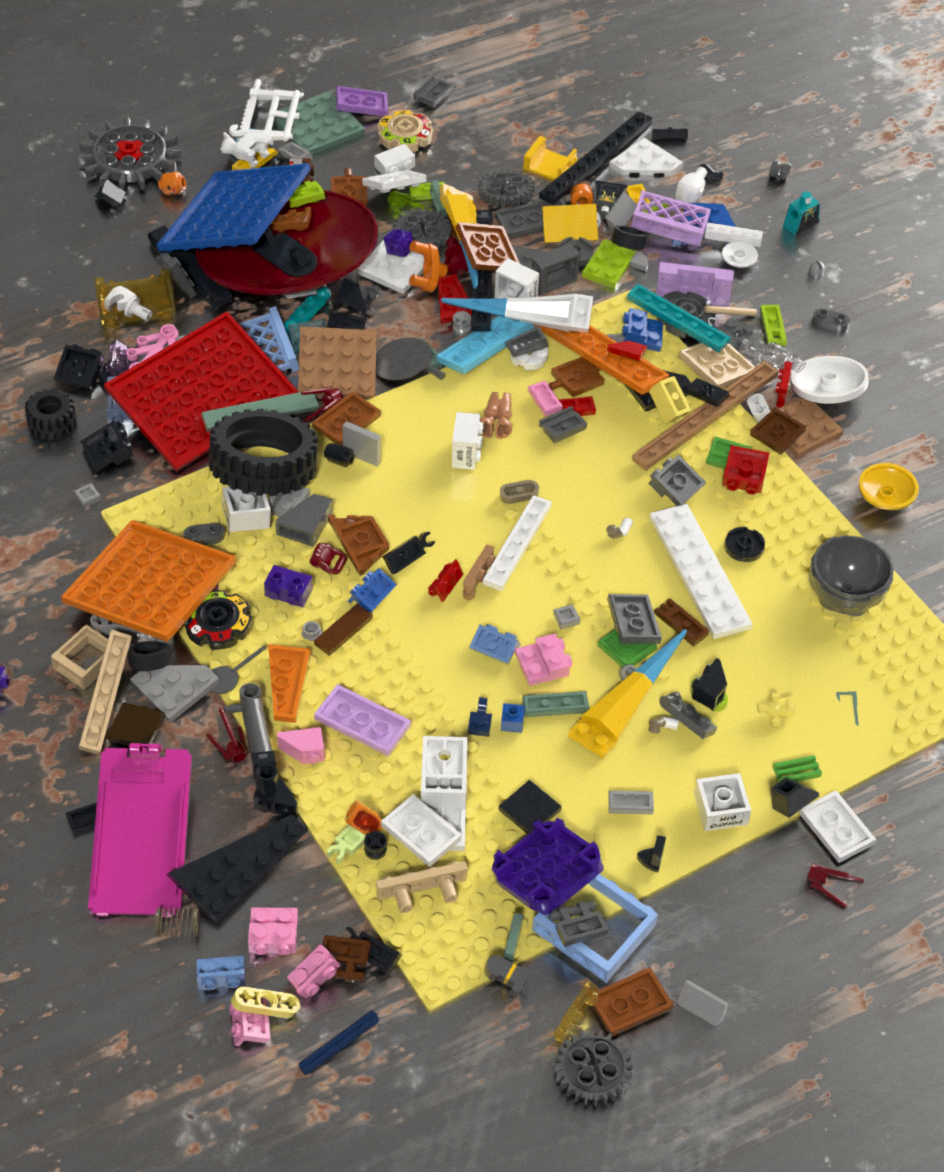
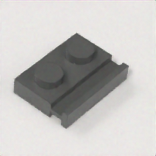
(433, 91)
(562, 424)

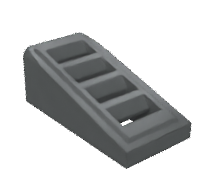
(531, 335)

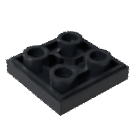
(528, 806)

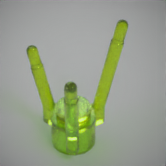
(398, 200)

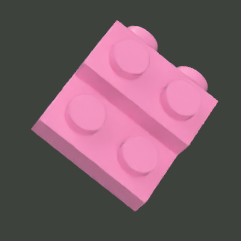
(544, 660)
(273, 930)

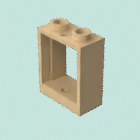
(62, 657)

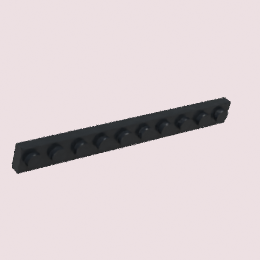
(595, 158)
(480, 320)

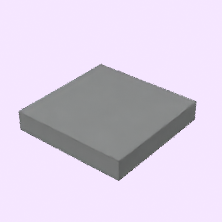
(363, 442)

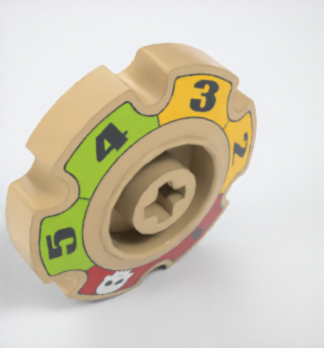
(405, 128)

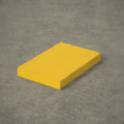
(569, 221)

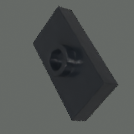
(707, 392)

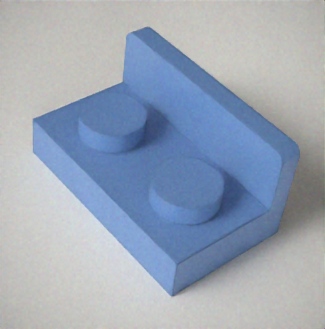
(494, 644)
(220, 972)

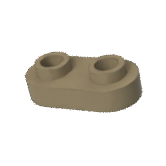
(518, 491)

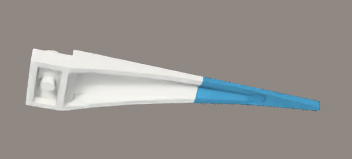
(556, 312)

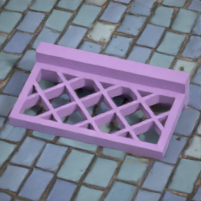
(668, 226)

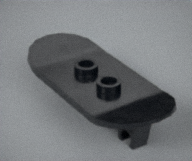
(285, 254)

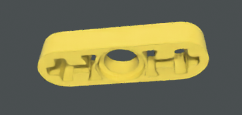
(255, 1006)

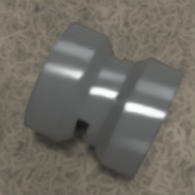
(776, 168)

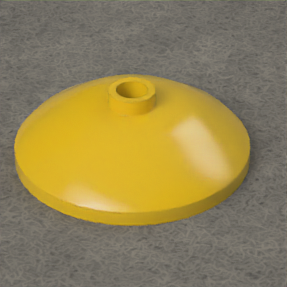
(888, 486)

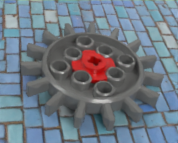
(129, 153)

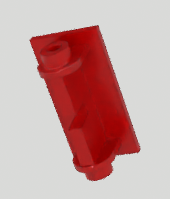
(447, 580)

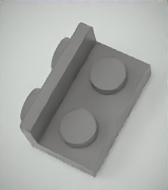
(283, 503)

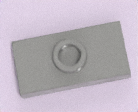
(630, 802)

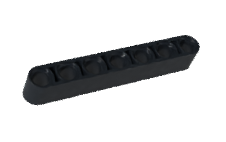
(211, 291)

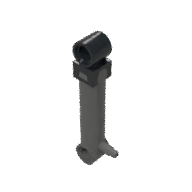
(260, 749)

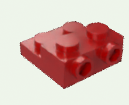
(745, 469)

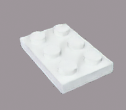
(394, 180)
(837, 826)
(421, 830)

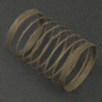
(158, 921)

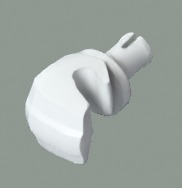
(691, 186)
(128, 302)

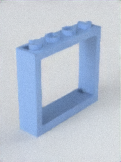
(587, 957)

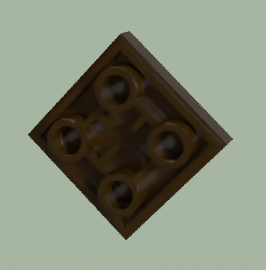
(135, 725)

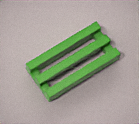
(797, 766)

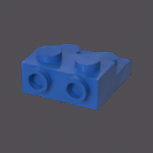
(642, 330)

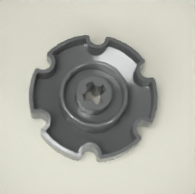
(693, 304)

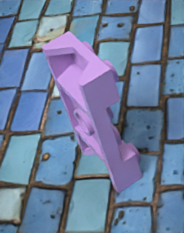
(708, 282)

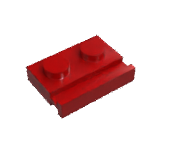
(781, 387)

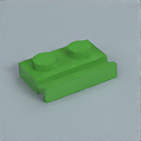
(719, 452)

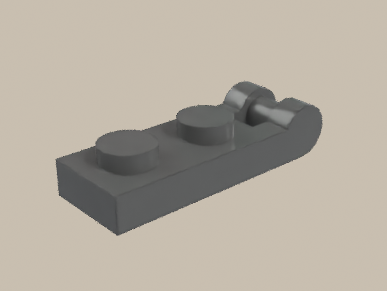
(687, 715)

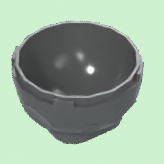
(850, 574)

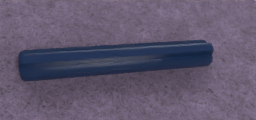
(338, 1042)

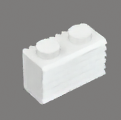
(395, 160)

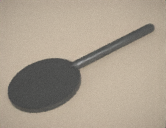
(228, 676)

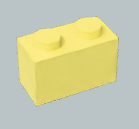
(669, 400)

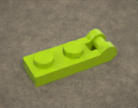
(773, 324)

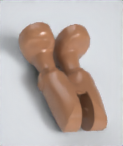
(498, 409)

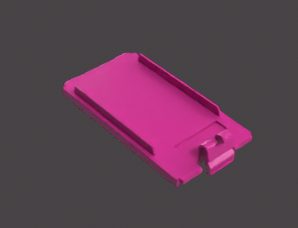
(139, 830)

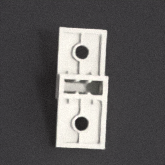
(446, 781)

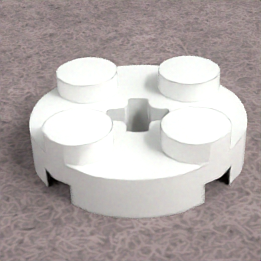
(530, 362)

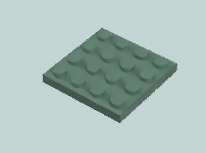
(321, 124)

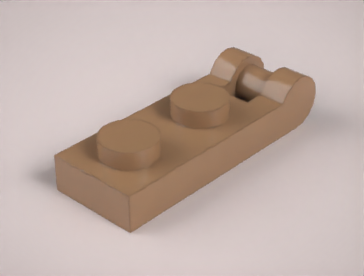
(478, 572)

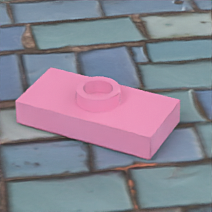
(544, 398)

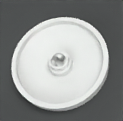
(830, 380)

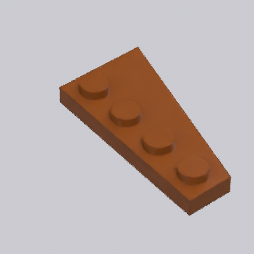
(292, 220)

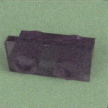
(117, 359)

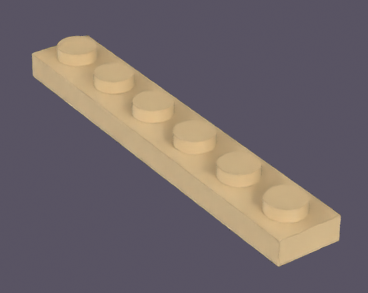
(104, 692)

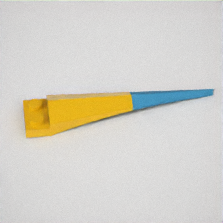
(460, 209)
(608, 718)

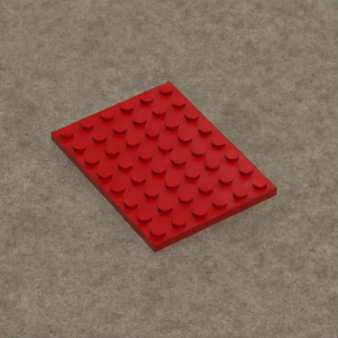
(194, 375)

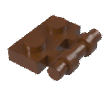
(348, 951)

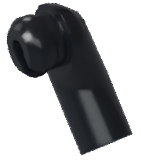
(103, 375)

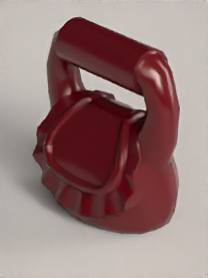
(323, 556)

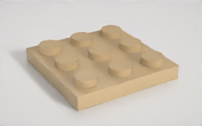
(715, 367)

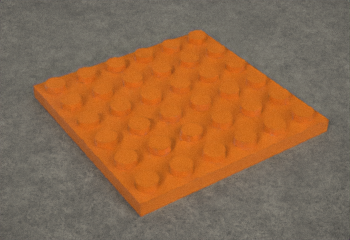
(149, 580)

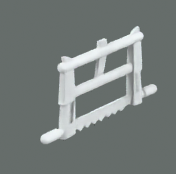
(276, 95)

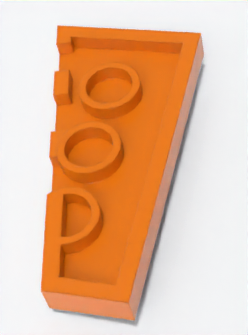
(288, 676)

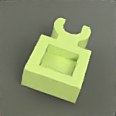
(348, 841)

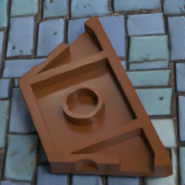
(360, 539)

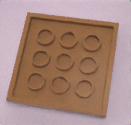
(338, 360)

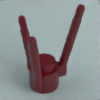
(329, 398)
(236, 750)
(820, 874)

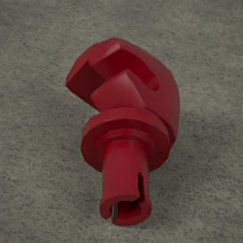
(455, 258)

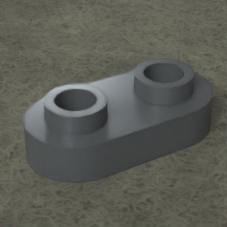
(831, 320)
(205, 533)

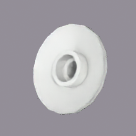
(739, 254)

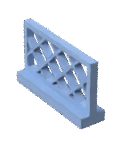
(279, 335)

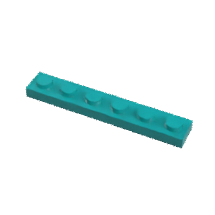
(678, 318)

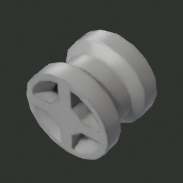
(461, 323)

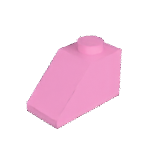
(302, 745)

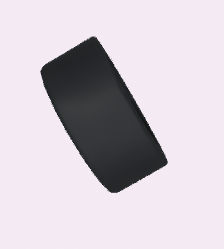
(629, 237)
(148, 656)

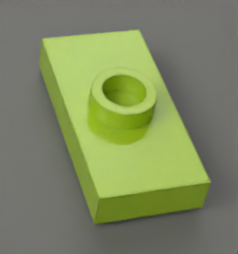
(421, 191)

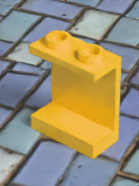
(546, 162)

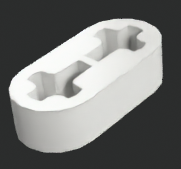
(756, 409)

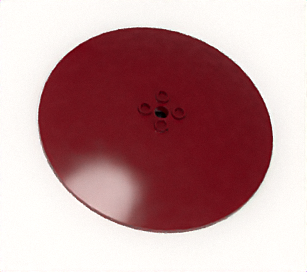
(339, 234)

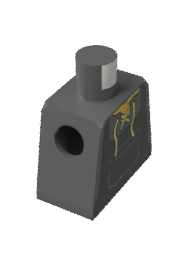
(606, 195)

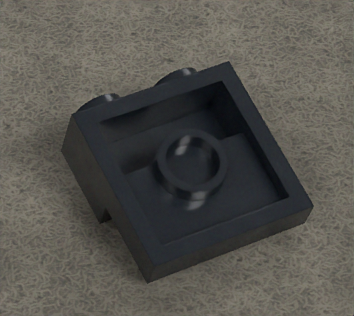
(79, 366)
(107, 446)

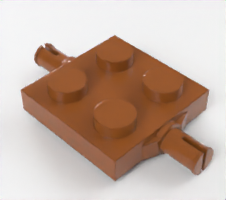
(350, 186)
(576, 376)

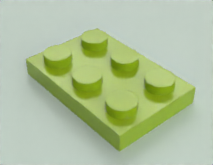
(608, 264)

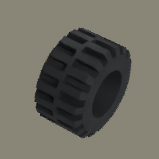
(50, 414)

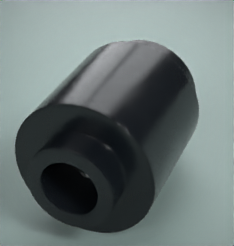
(339, 454)

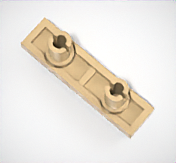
(412, 882)

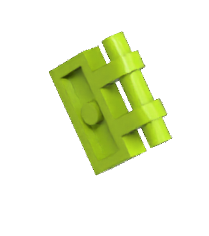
(306, 193)

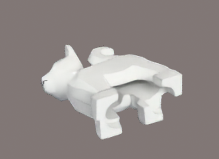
(246, 146)

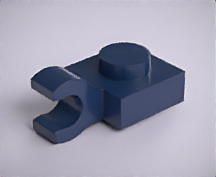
(480, 721)

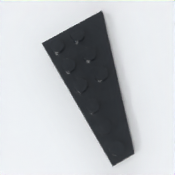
(230, 872)

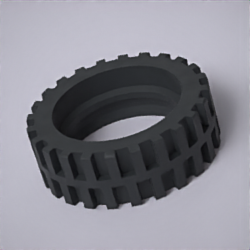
(257, 473)

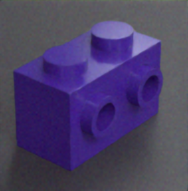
(288, 586)

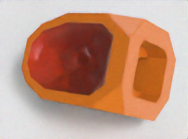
(363, 818)

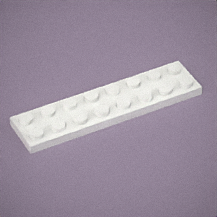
(700, 571)

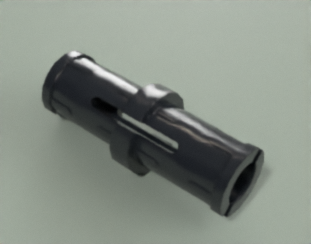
(669, 134)

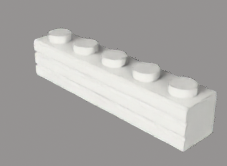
(733, 234)

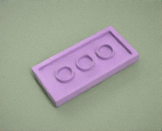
(362, 720)

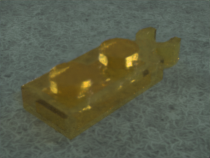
(575, 1014)

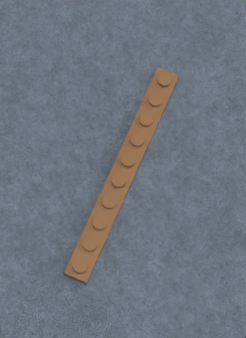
(703, 417)

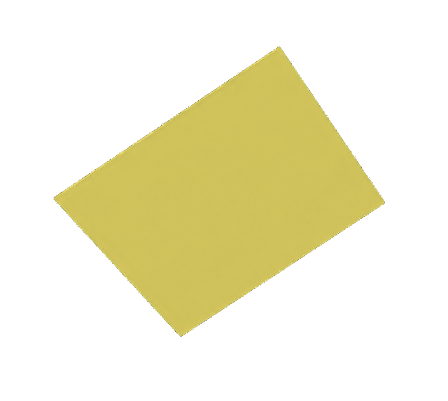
(421, 664)

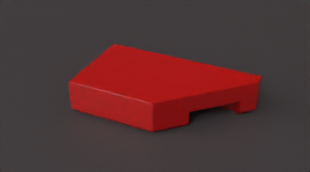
(628, 349)
(583, 405)

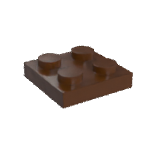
(778, 430)

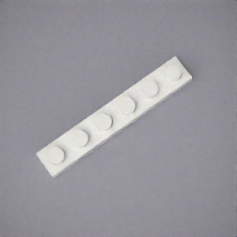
(517, 543)

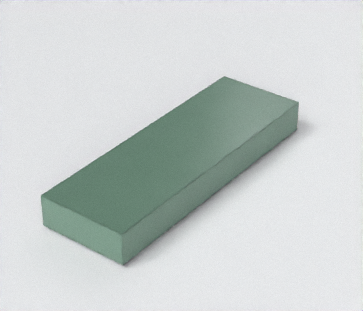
(555, 704)

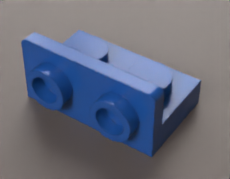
(373, 591)

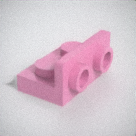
(313, 972)
(249, 1025)

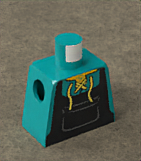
(802, 214)

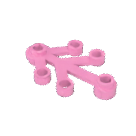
(167, 333)

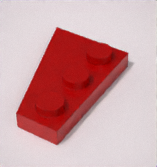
(450, 287)

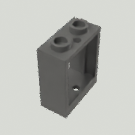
(562, 277)

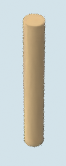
(730, 310)

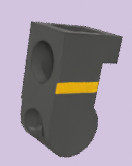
(507, 973)

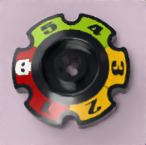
(219, 621)

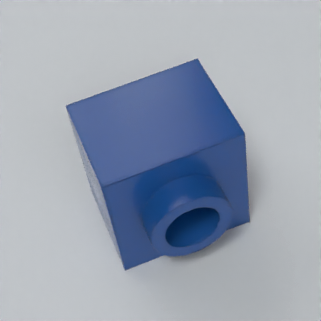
(512, 718)

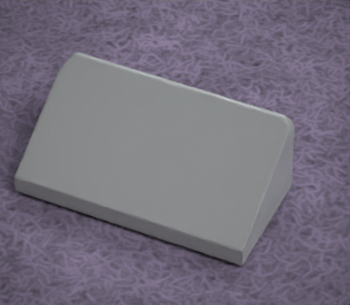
(621, 211)
(702, 1003)

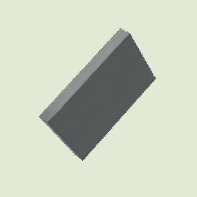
(634, 619)

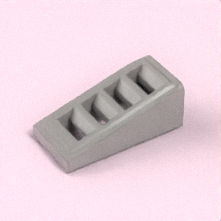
(297, 152)

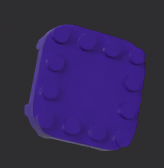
(547, 866)

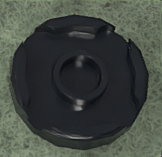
(744, 544)

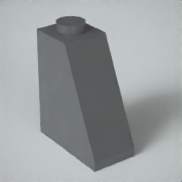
(305, 520)

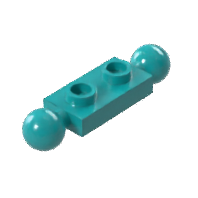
(308, 308)

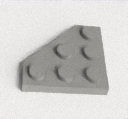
(175, 687)

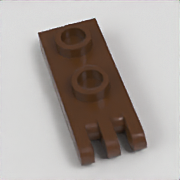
(680, 620)

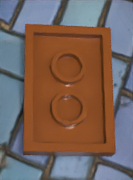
(350, 409)
(631, 1002)

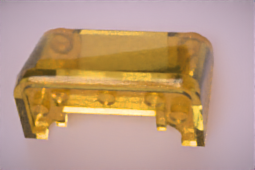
(153, 292)

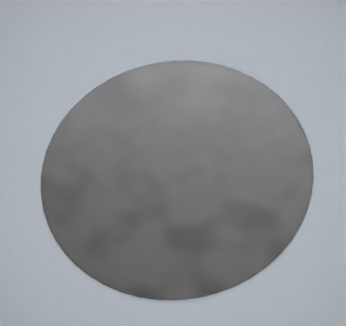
(402, 358)

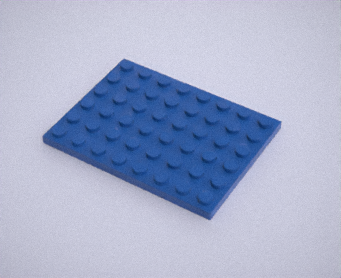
(234, 208)

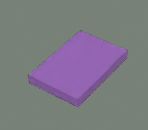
(361, 101)

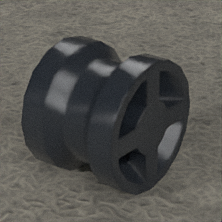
(374, 839)

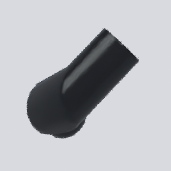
(712, 175)

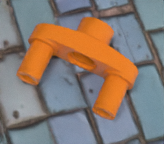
(431, 266)

